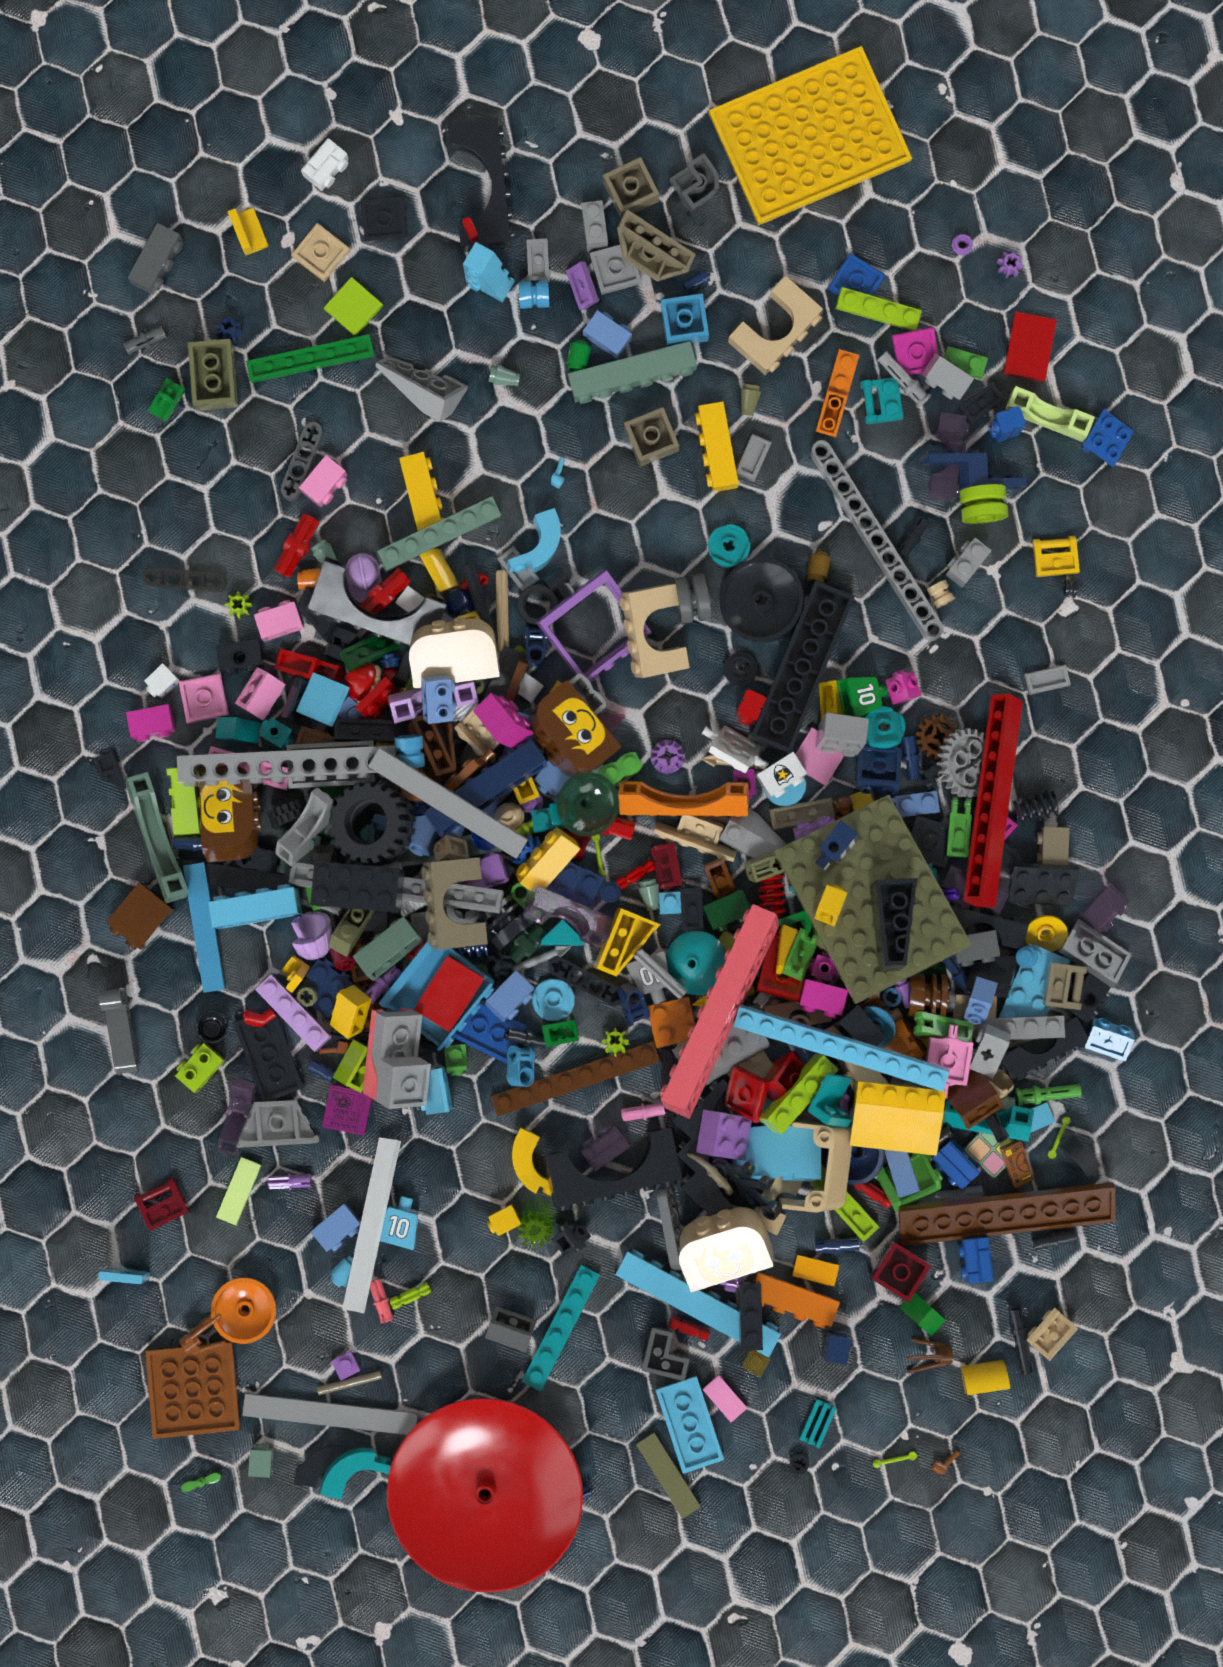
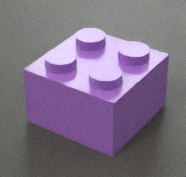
(723, 1135)

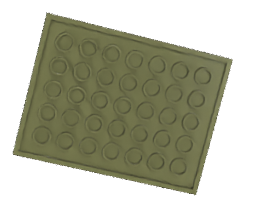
(881, 853)

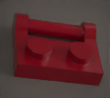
(165, 1210)

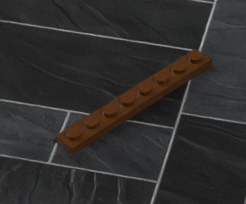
(575, 1079)

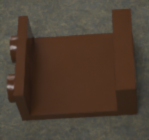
(139, 916)
(975, 1100)

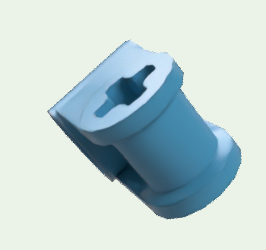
(521, 1065)

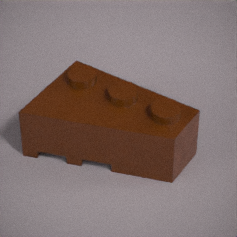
(437, 747)

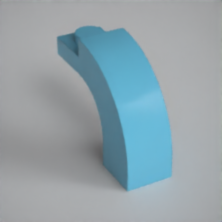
(549, 532)

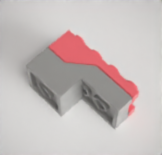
(393, 1068)

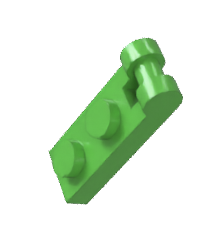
(940, 1026)

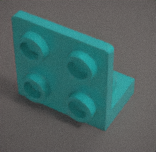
(825, 1102)

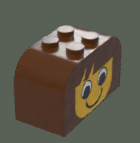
(571, 732)
(229, 818)

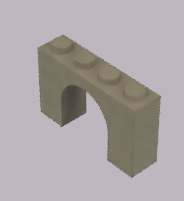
(438, 878)

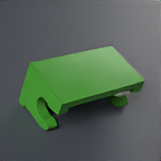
(800, 955)

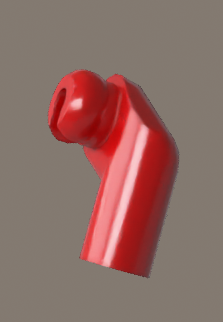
(258, 1019)

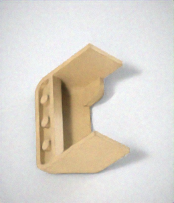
(837, 1170)

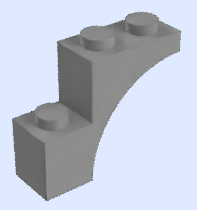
(310, 823)

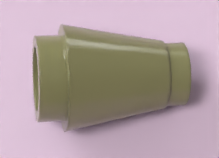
(749, 398)

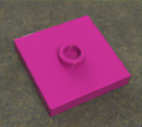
(915, 349)

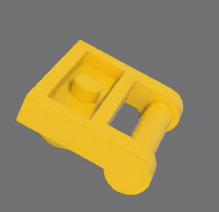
(1056, 563)

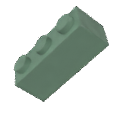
(387, 948)

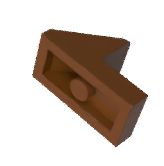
(719, 878)

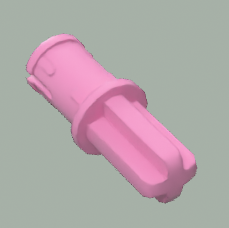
(643, 1111)

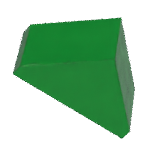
(922, 1314)

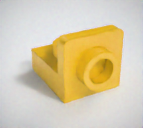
(295, 970)

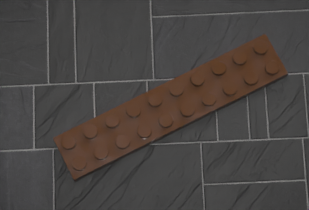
(1007, 1214)

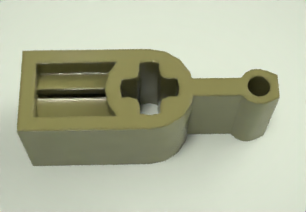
(762, 868)

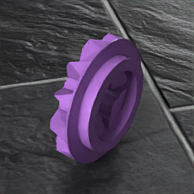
(675, 763)

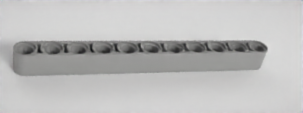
(876, 530)

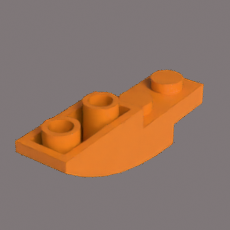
(837, 393)

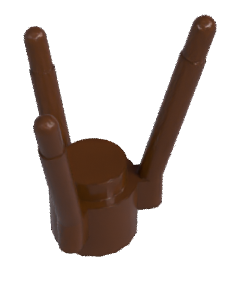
(942, 1356)

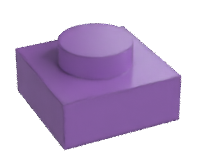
(345, 1365)

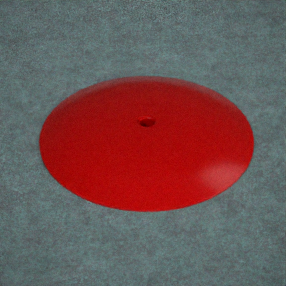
(478, 1538)

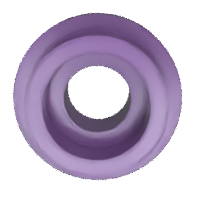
(964, 239)

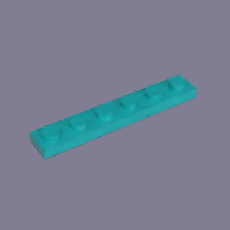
(560, 1328)

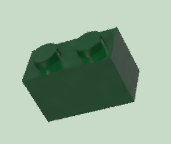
(726, 910)

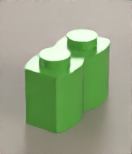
(625, 767)

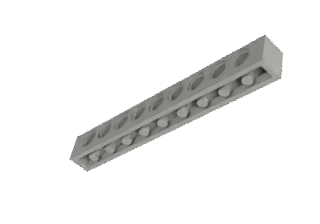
(187, 764)

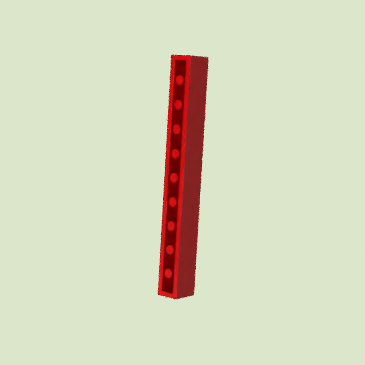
(993, 801)

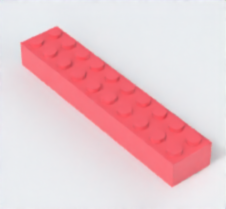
(720, 1011)

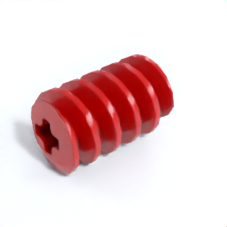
(771, 894)

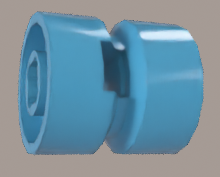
(534, 294)
(410, 750)

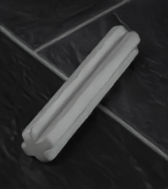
(657, 971)

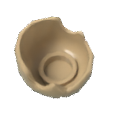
(510, 815)
(1001, 1083)

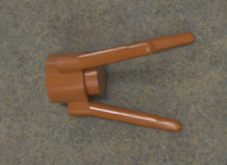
(191, 1340)

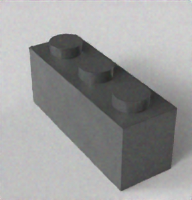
(155, 259)

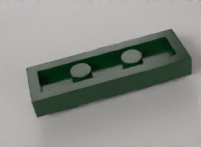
(367, 651)

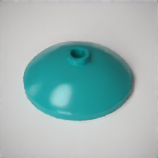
(705, 951)

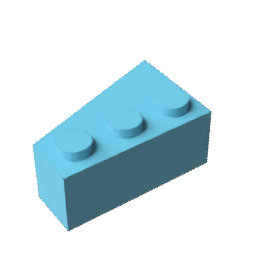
(484, 273)

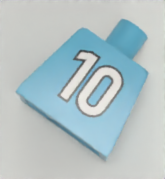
(400, 1225)

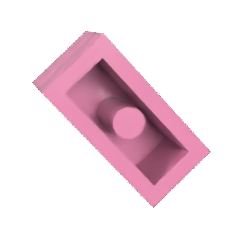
(324, 481)
(278, 621)
(260, 693)

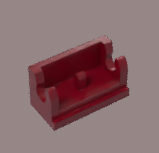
(666, 866)

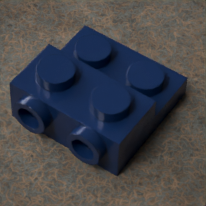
(878, 770)
(577, 883)
(326, 983)

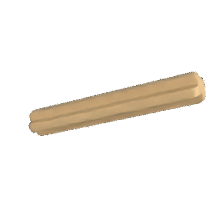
(502, 609)

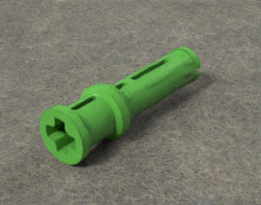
(1035, 1094)

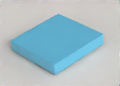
(322, 699)

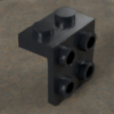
(296, 693)

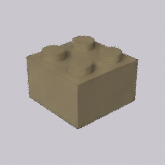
(631, 187)
(651, 437)

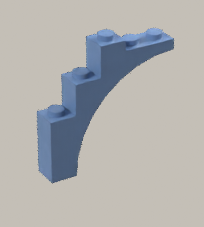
(425, 834)

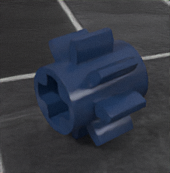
(228, 329)

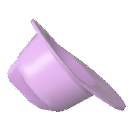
(362, 575)

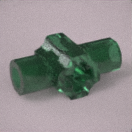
(527, 943)

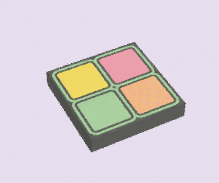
(986, 1153)

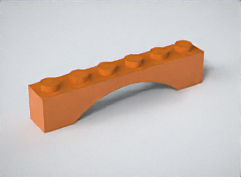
(640, 799)

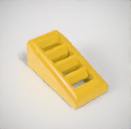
(786, 940)

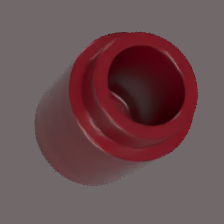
(342, 962)

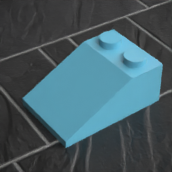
(438, 1093)

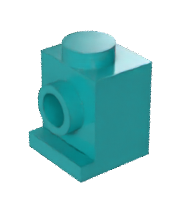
(284, 733)

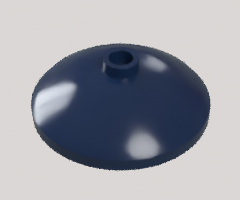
(863, 1166)

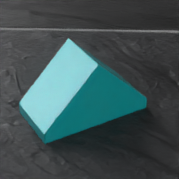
(238, 730)
(562, 935)

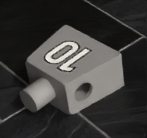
(646, 981)

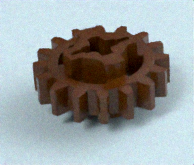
(929, 739)

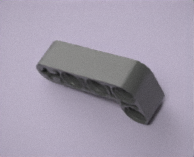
(120, 1029)

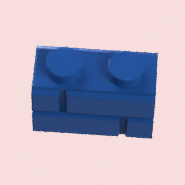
(1007, 424)
(956, 1164)
(976, 1260)

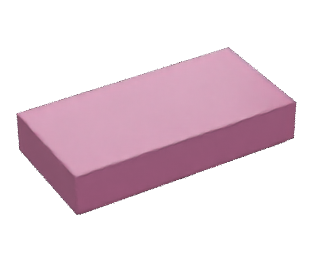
(724, 1398)

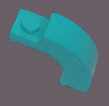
(348, 1464)

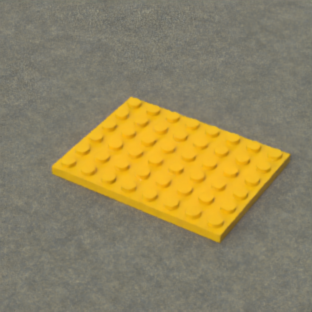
(810, 135)

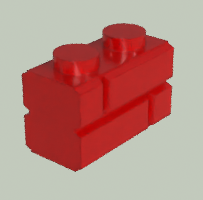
(750, 708)

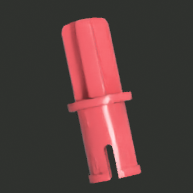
(381, 1301)

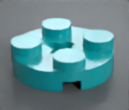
(732, 557)
(891, 719)

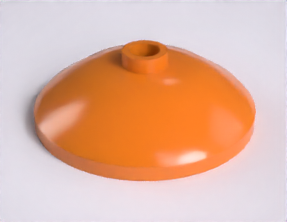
(236, 1324)

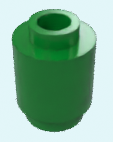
(578, 355)

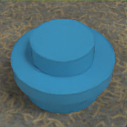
(1026, 957)

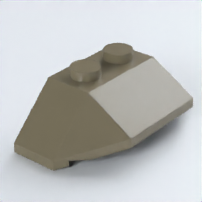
(651, 249)

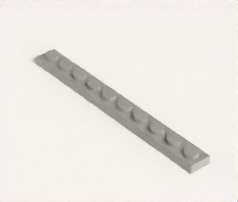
(413, 890)

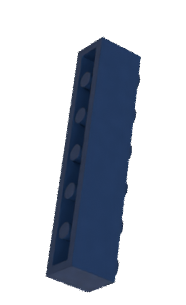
(492, 783)

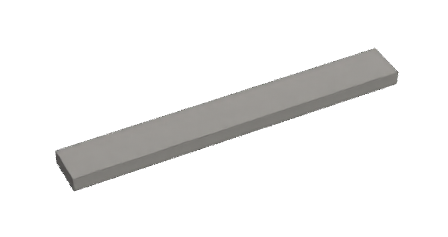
(448, 802)
(329, 1414)

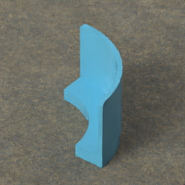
(783, 1155)

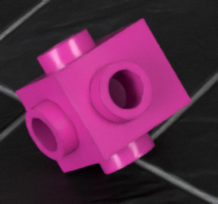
(903, 687)
(815, 971)

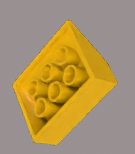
(897, 1117)

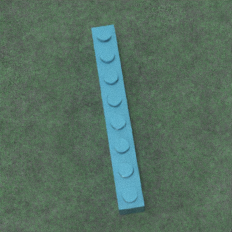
(698, 1304)

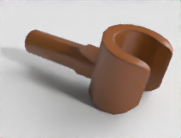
(342, 1048)
(941, 1468)

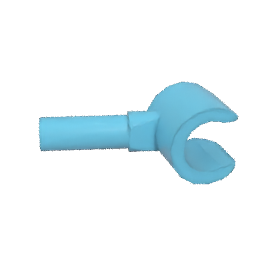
(556, 479)

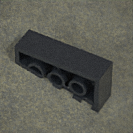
(892, 918)

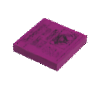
(347, 1110)

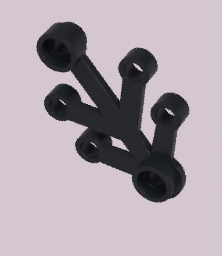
(746, 1186)

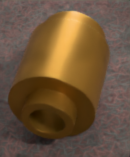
(818, 566)

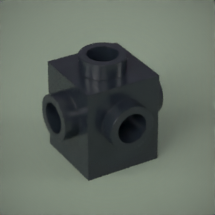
(574, 1234)

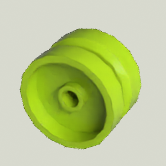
(983, 503)

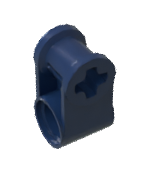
(535, 641)
(635, 1006)

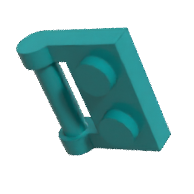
(888, 398)

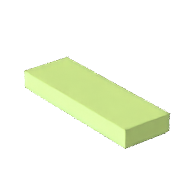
(238, 1191)

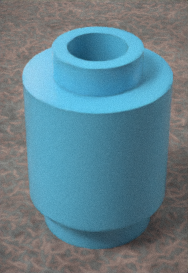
(341, 1272)

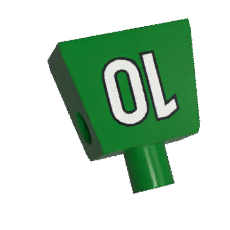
(860, 695)

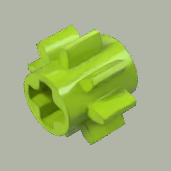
(242, 600)
(614, 1047)

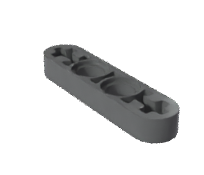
(298, 460)
(670, 1224)

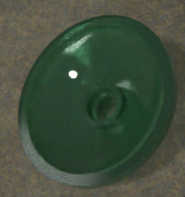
(600, 806)

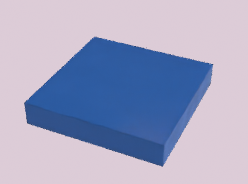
(857, 276)

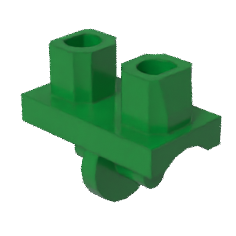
(166, 400)

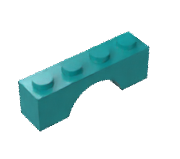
(1015, 1120)

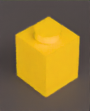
(504, 1220)

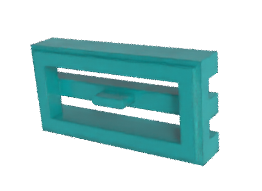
(810, 1440)

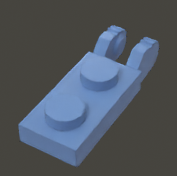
(917, 804)

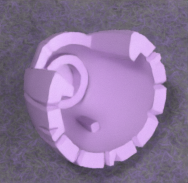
(313, 934)

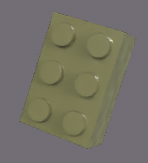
(213, 374)

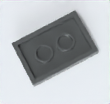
(1096, 952)

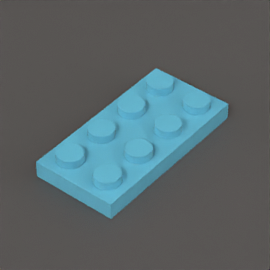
(1029, 987)
(689, 1424)

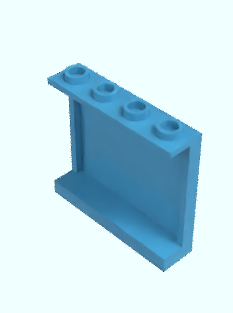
(415, 980)

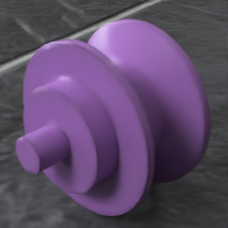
(532, 805)

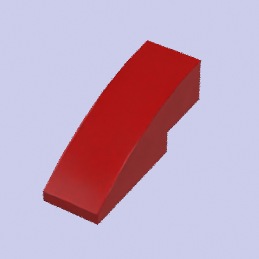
(304, 666)

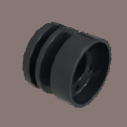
(506, 924)

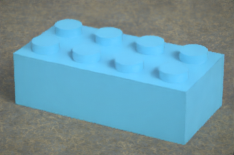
(255, 908)

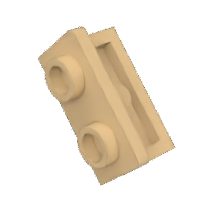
(476, 734)
(1051, 1333)

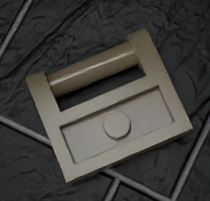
(1058, 985)

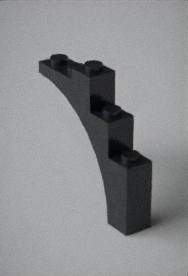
(699, 1184)

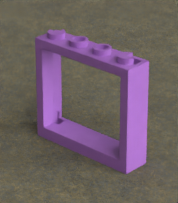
(607, 661)

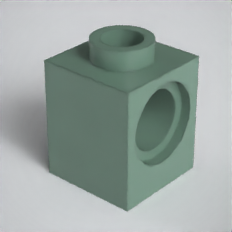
(261, 1461)

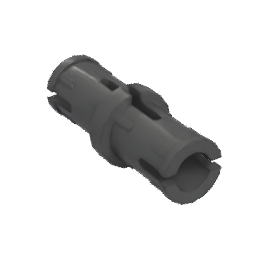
(144, 340)

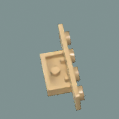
(697, 833)

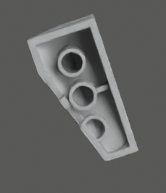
(428, 392)
(751, 836)

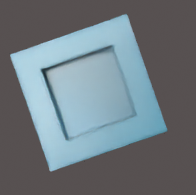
(670, 903)

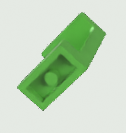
(926, 1176)

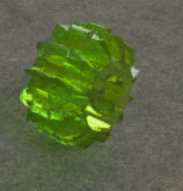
(528, 1228)

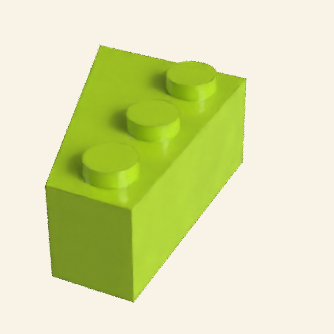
(185, 806)

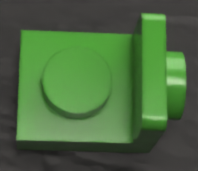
(456, 1059)

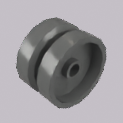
(695, 598)

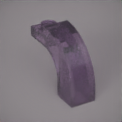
(240, 1103)

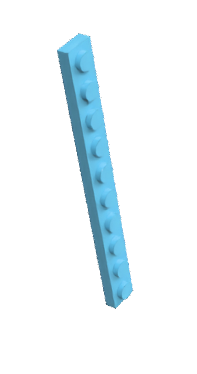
(841, 1047)

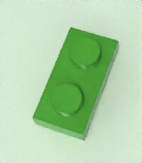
(968, 362)

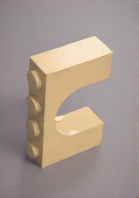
(766, 353)
(637, 607)

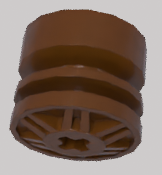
(928, 995)

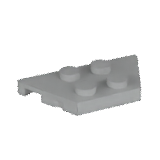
(276, 1124)

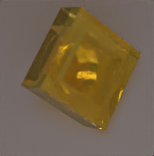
(755, 1363)

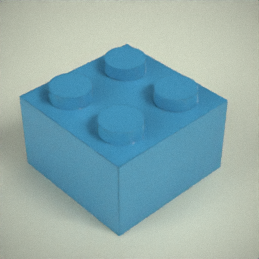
(684, 320)

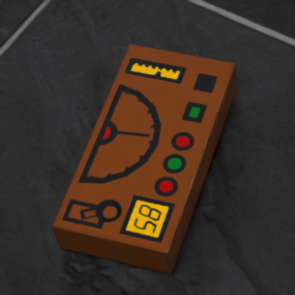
(1016, 1163)

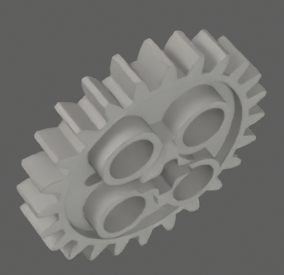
(956, 754)

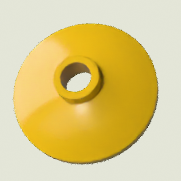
(1051, 939)

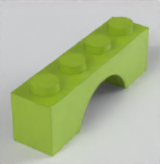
(788, 1107)

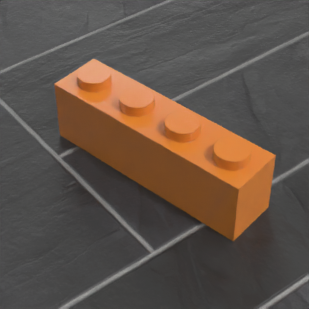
(797, 1300)

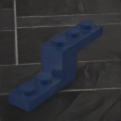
(972, 468)

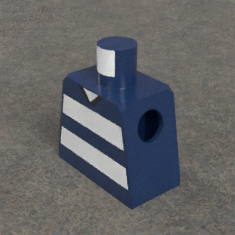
(842, 837)

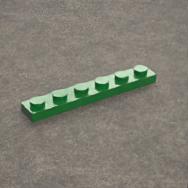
(310, 358)

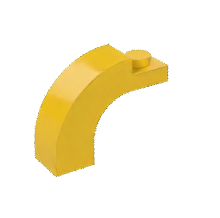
(523, 1163)

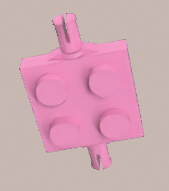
(951, 1054)

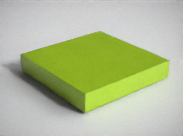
(353, 307)

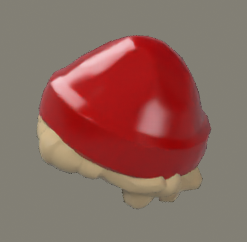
(362, 681)

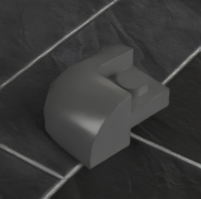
(696, 183)

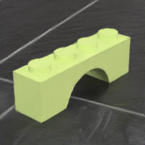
(1064, 421)

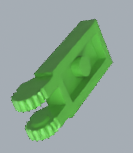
(959, 829)

